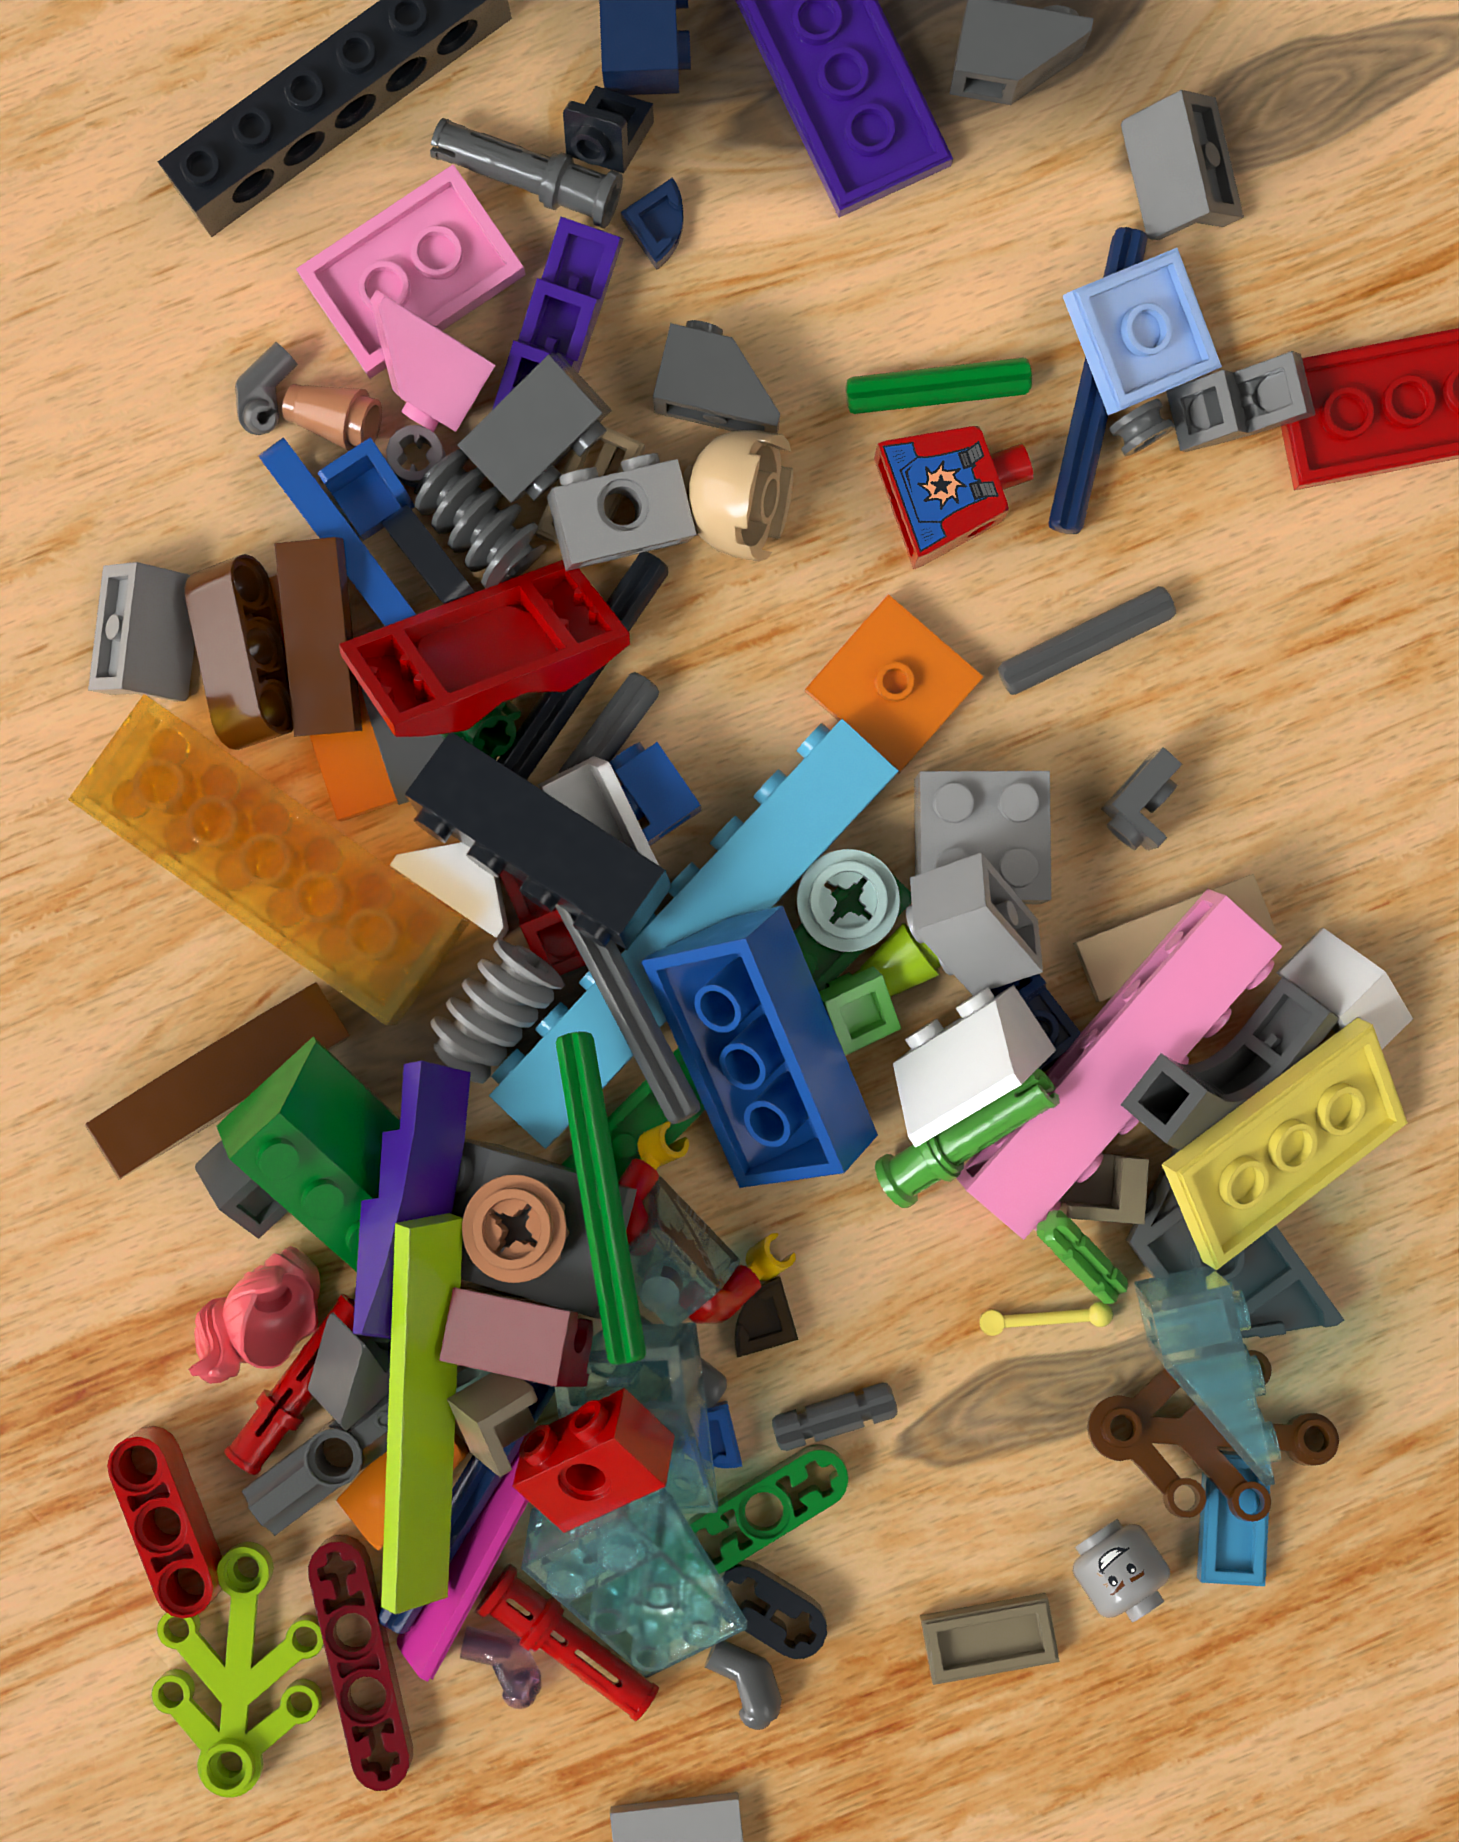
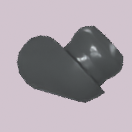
(257, 390)
(754, 1681)

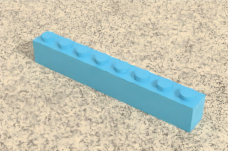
(747, 874)

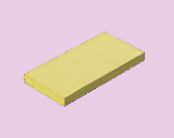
(1285, 1143)

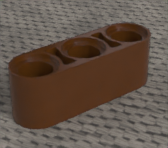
(240, 651)

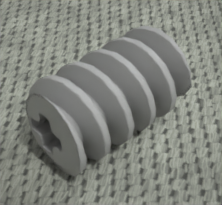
(496, 1010)

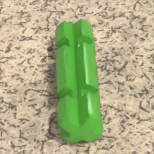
(1082, 1257)

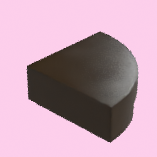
(764, 1320)

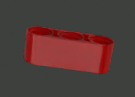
(162, 1552)

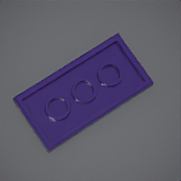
(848, 96)

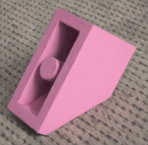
(427, 366)

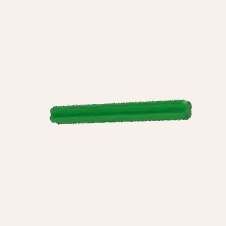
(600, 1198)

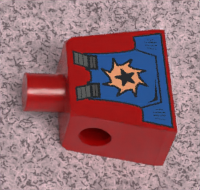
(947, 487)

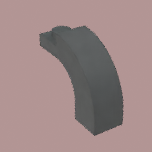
(1188, 1099)

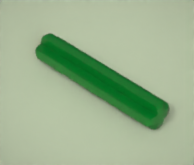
(938, 385)

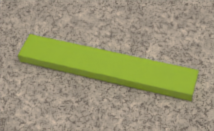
(419, 1414)

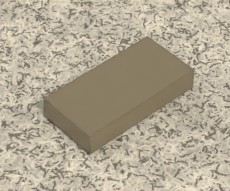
(989, 1638)

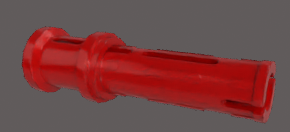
(629, 1693)

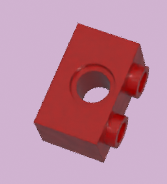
(594, 1460)

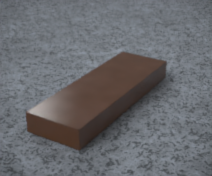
(314, 624)

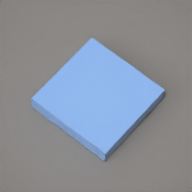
(1142, 331)

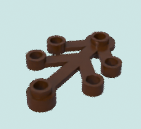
(1199, 1441)

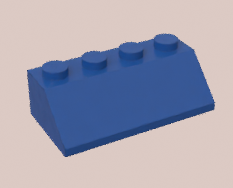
(761, 1049)

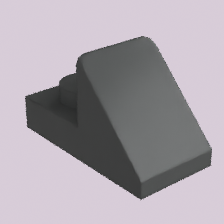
(349, 1372)

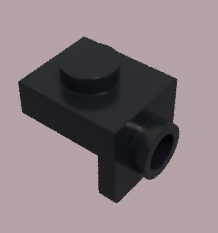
(606, 128)

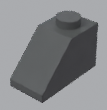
(711, 382)

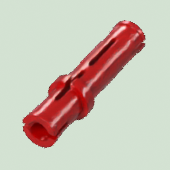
(283, 1405)

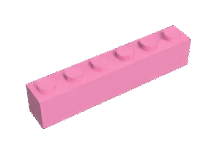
(1163, 1009)

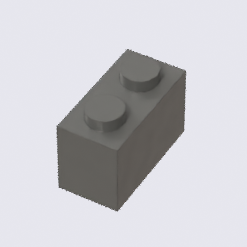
(536, 429)

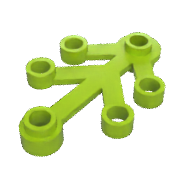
(235, 1680)

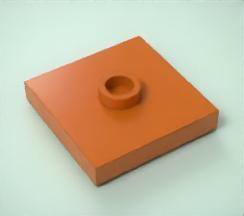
(894, 683)

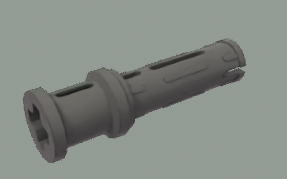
(552, 178)

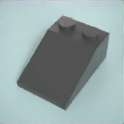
(571, 1279)

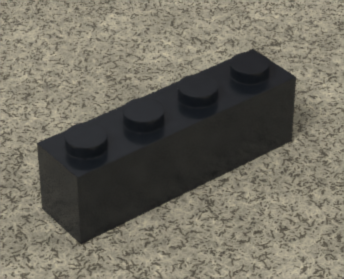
(537, 841)

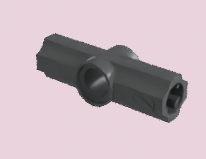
(308, 1477)

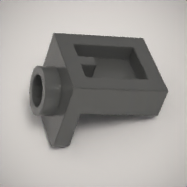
(1145, 788)

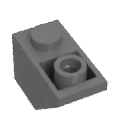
(1014, 48)

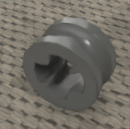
(1141, 427)

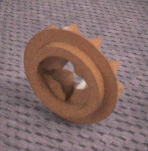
(485, 1233)

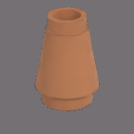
(334, 413)

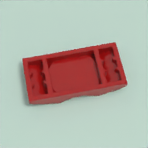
(486, 649)

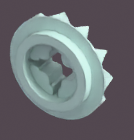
(878, 897)

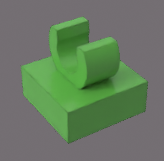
(860, 1009)

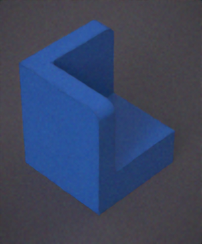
(365, 488)

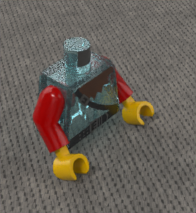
(676, 1256)

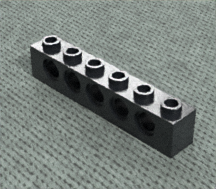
(322, 102)

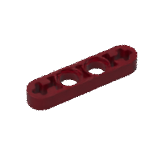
(368, 1660)

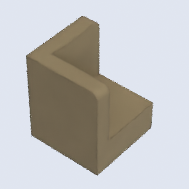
(1111, 1193)
(493, 1416)

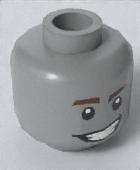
(1121, 1571)

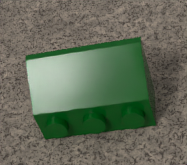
(313, 1144)

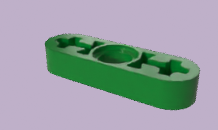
(812, 1497)

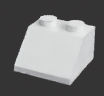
(968, 1062)

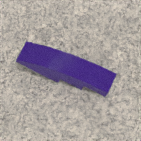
(563, 301)
(415, 1182)

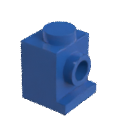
(654, 789)

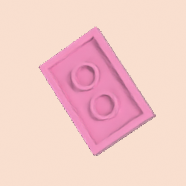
(425, 252)

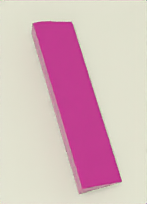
(441, 1620)

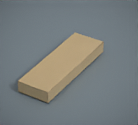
(1118, 952)

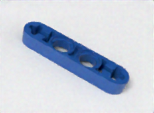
(329, 522)

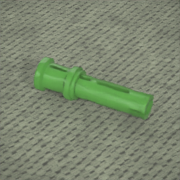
(945, 1154)

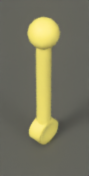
(993, 1322)

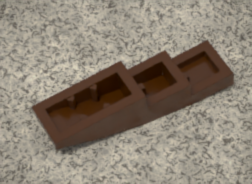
(211, 1081)

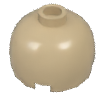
(740, 492)

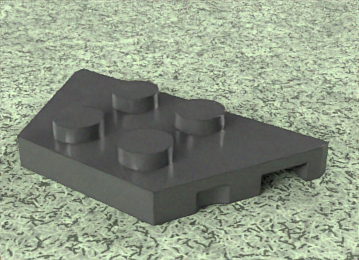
(1269, 1272)

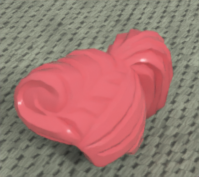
(259, 1318)

